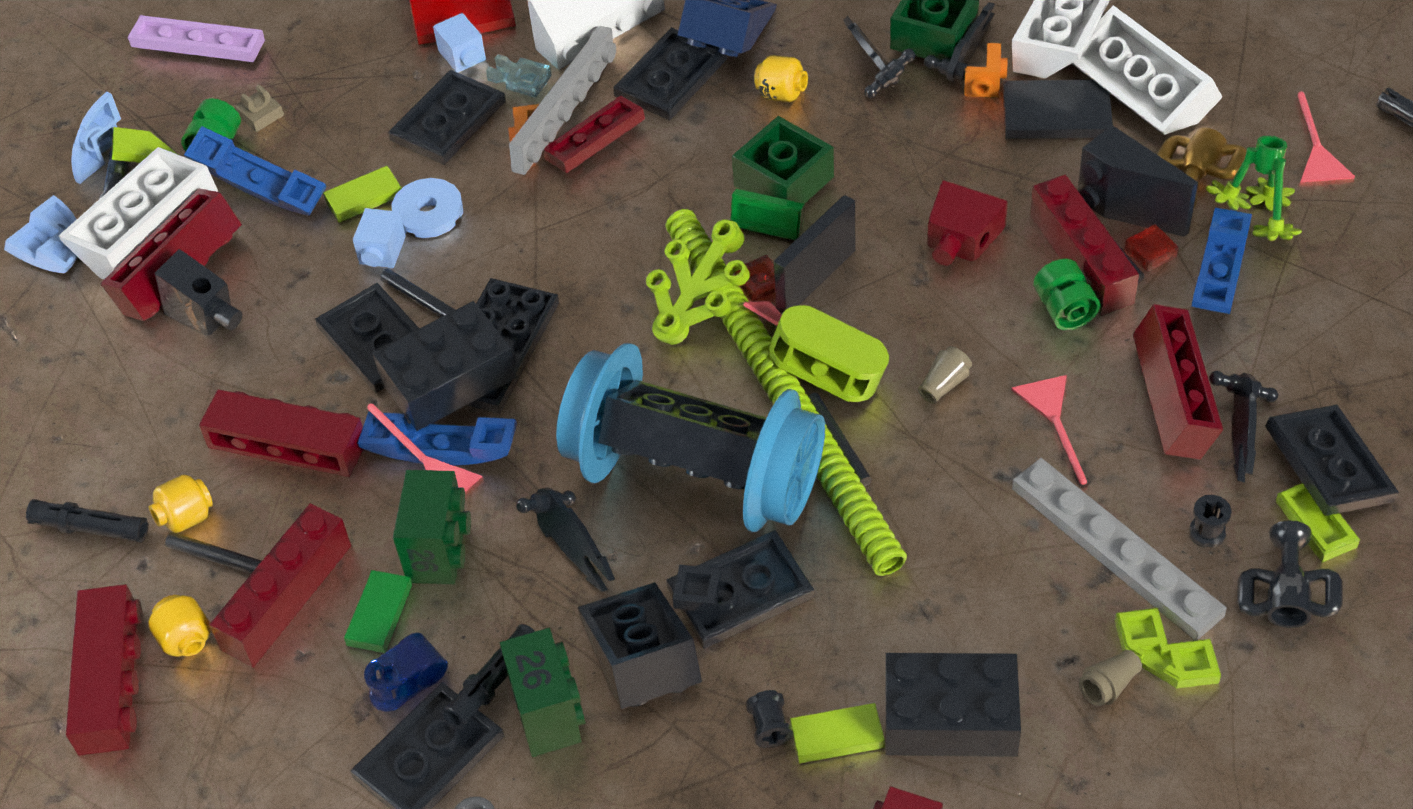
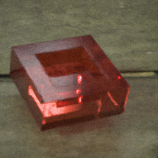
(1151, 248)
(761, 279)

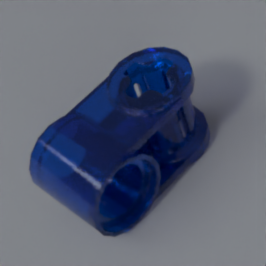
(406, 669)

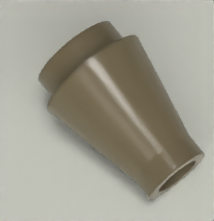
(946, 372)
(1108, 678)

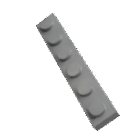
(561, 100)
(1119, 549)

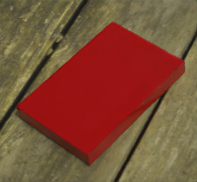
(483, 14)

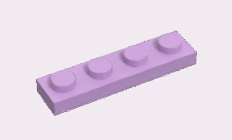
(196, 38)

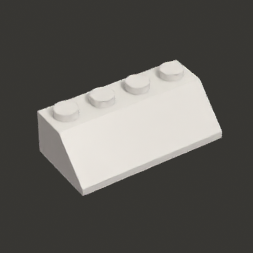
(566, 25)
(1054, 35)
(1146, 74)
(134, 209)

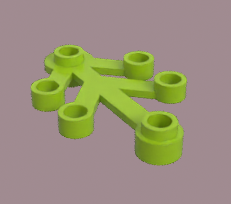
(696, 285)

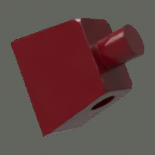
(963, 223)

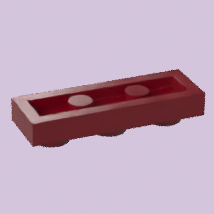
(593, 134)

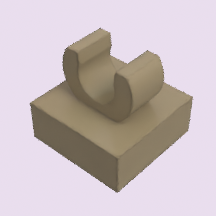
(259, 109)

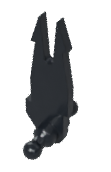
(965, 49)
(889, 72)
(1245, 391)
(567, 531)

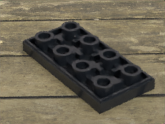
(521, 319)

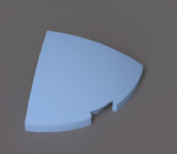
(94, 137)
(39, 239)

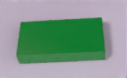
(767, 214)
(378, 611)

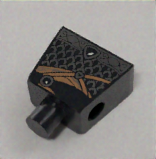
(195, 295)

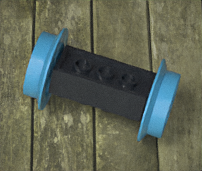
(616, 414)

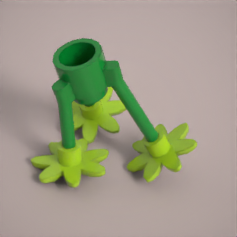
(1268, 160)

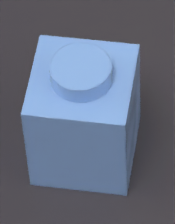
(459, 42)
(379, 238)

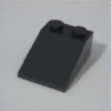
(1135, 184)
(641, 645)

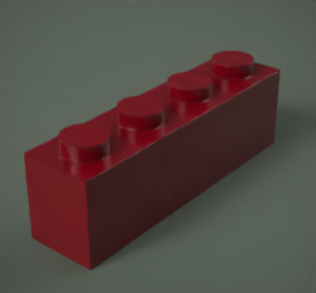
(195, 227)
(1080, 236)
(1177, 382)
(282, 432)
(280, 585)
(103, 670)

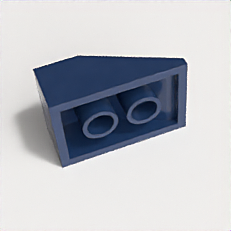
(725, 23)

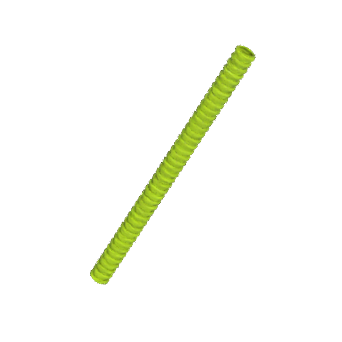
(834, 472)

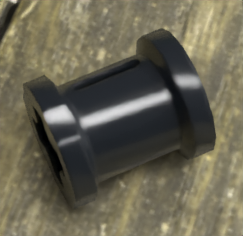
(1205, 515)
(769, 719)

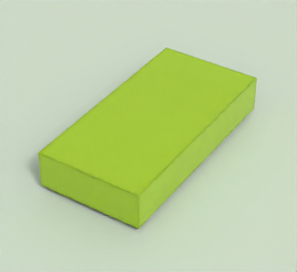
(362, 193)
(1330, 533)
(837, 733)

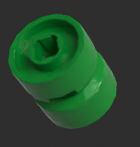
(215, 116)
(1066, 294)

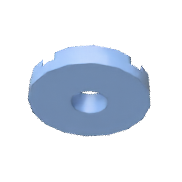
(428, 193)

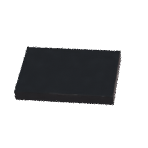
(669, 74)
(1055, 109)
(447, 116)
(815, 254)
(364, 326)
(1331, 460)
(755, 586)
(425, 754)

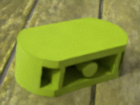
(828, 353)

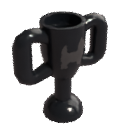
(1289, 589)

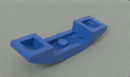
(254, 175)
(1222, 261)
(446, 443)

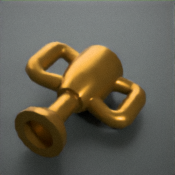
(1203, 155)

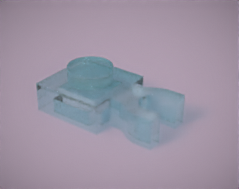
(521, 77)

